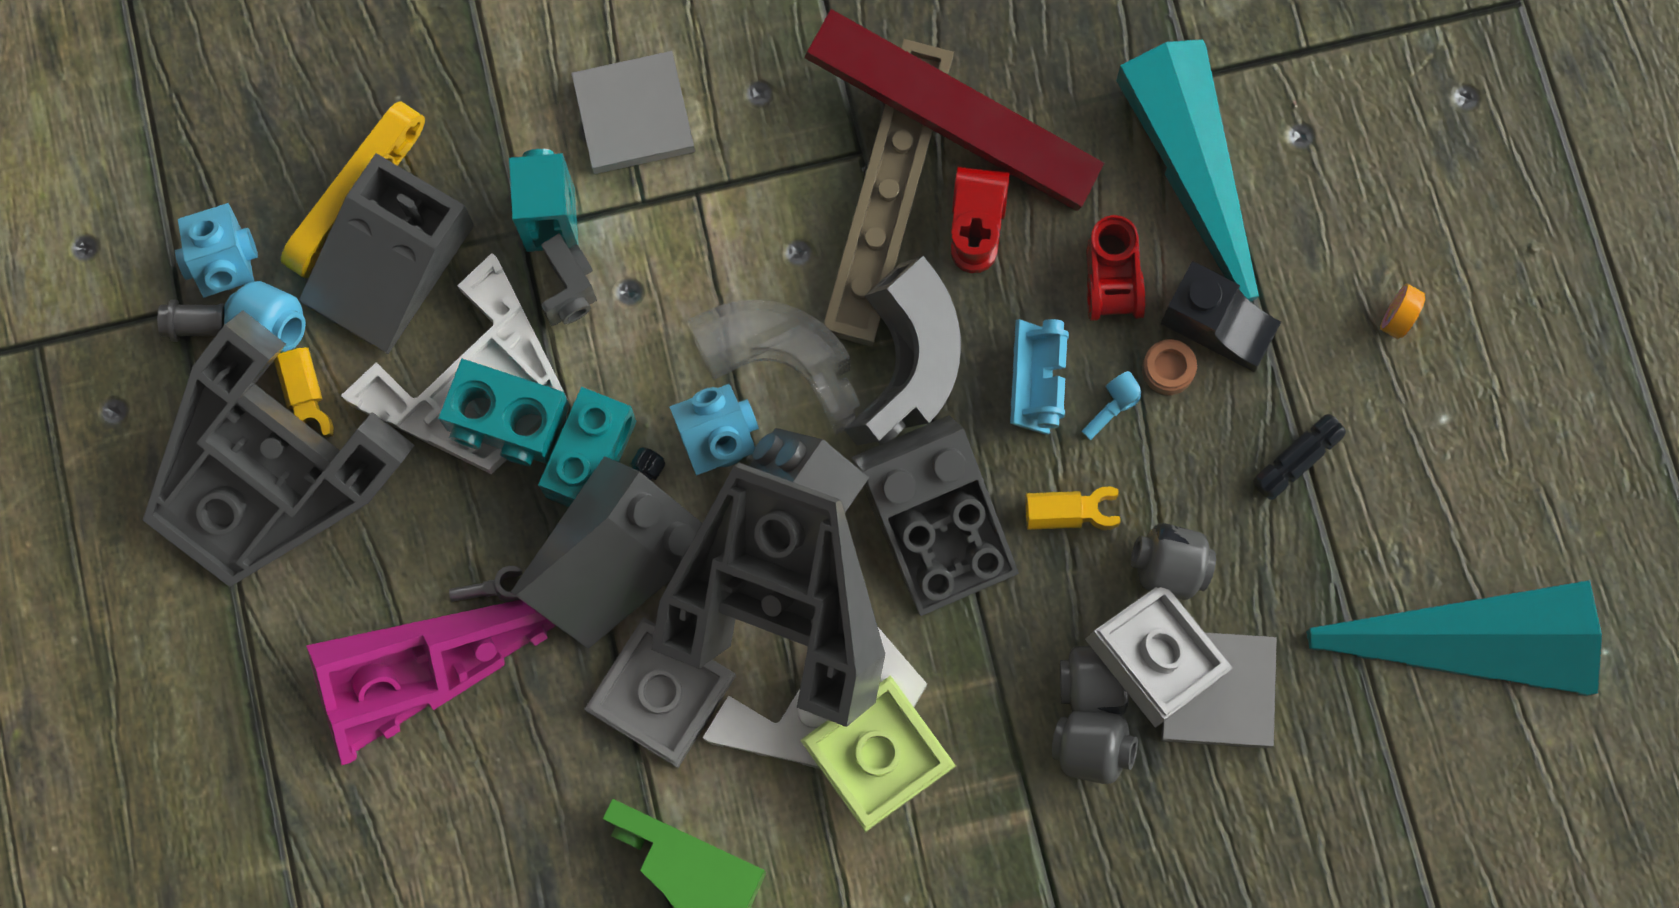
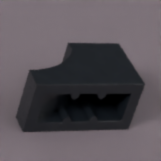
(1220, 317)

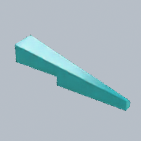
(1180, 112)
(1522, 637)

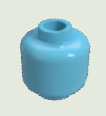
(271, 308)

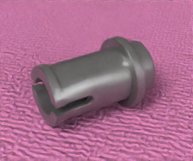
(189, 320)

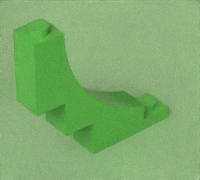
(686, 867)

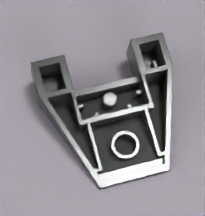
(250, 475)
(788, 567)

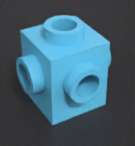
(215, 250)
(715, 428)

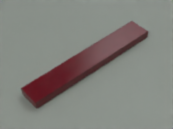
(954, 110)

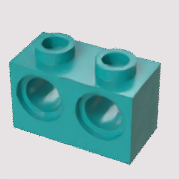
(510, 401)
(592, 430)

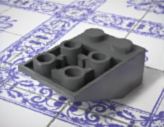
(385, 253)
(936, 514)

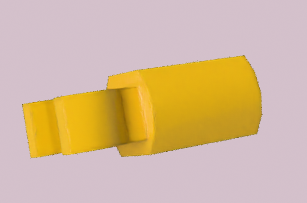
(302, 387)
(1069, 509)

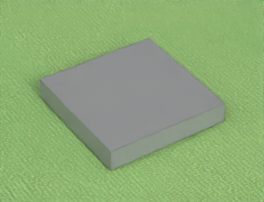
(633, 112)
(1158, 654)
(658, 697)
(1238, 705)

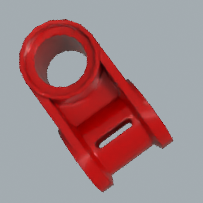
(977, 212)
(1114, 281)

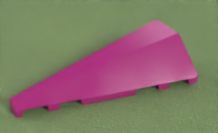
(393, 673)

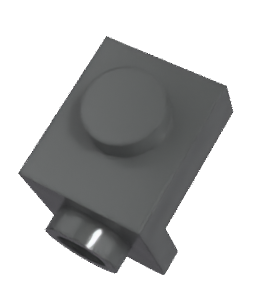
(571, 268)

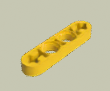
(390, 139)

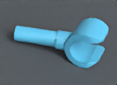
(1125, 395)

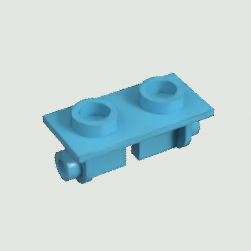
(1036, 394)

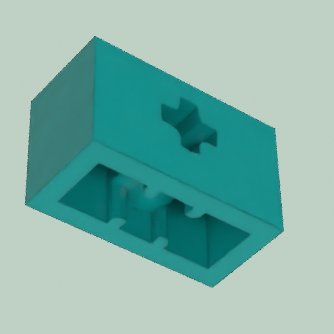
(542, 198)

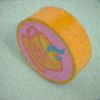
(1403, 311)

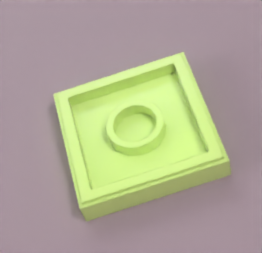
(879, 757)

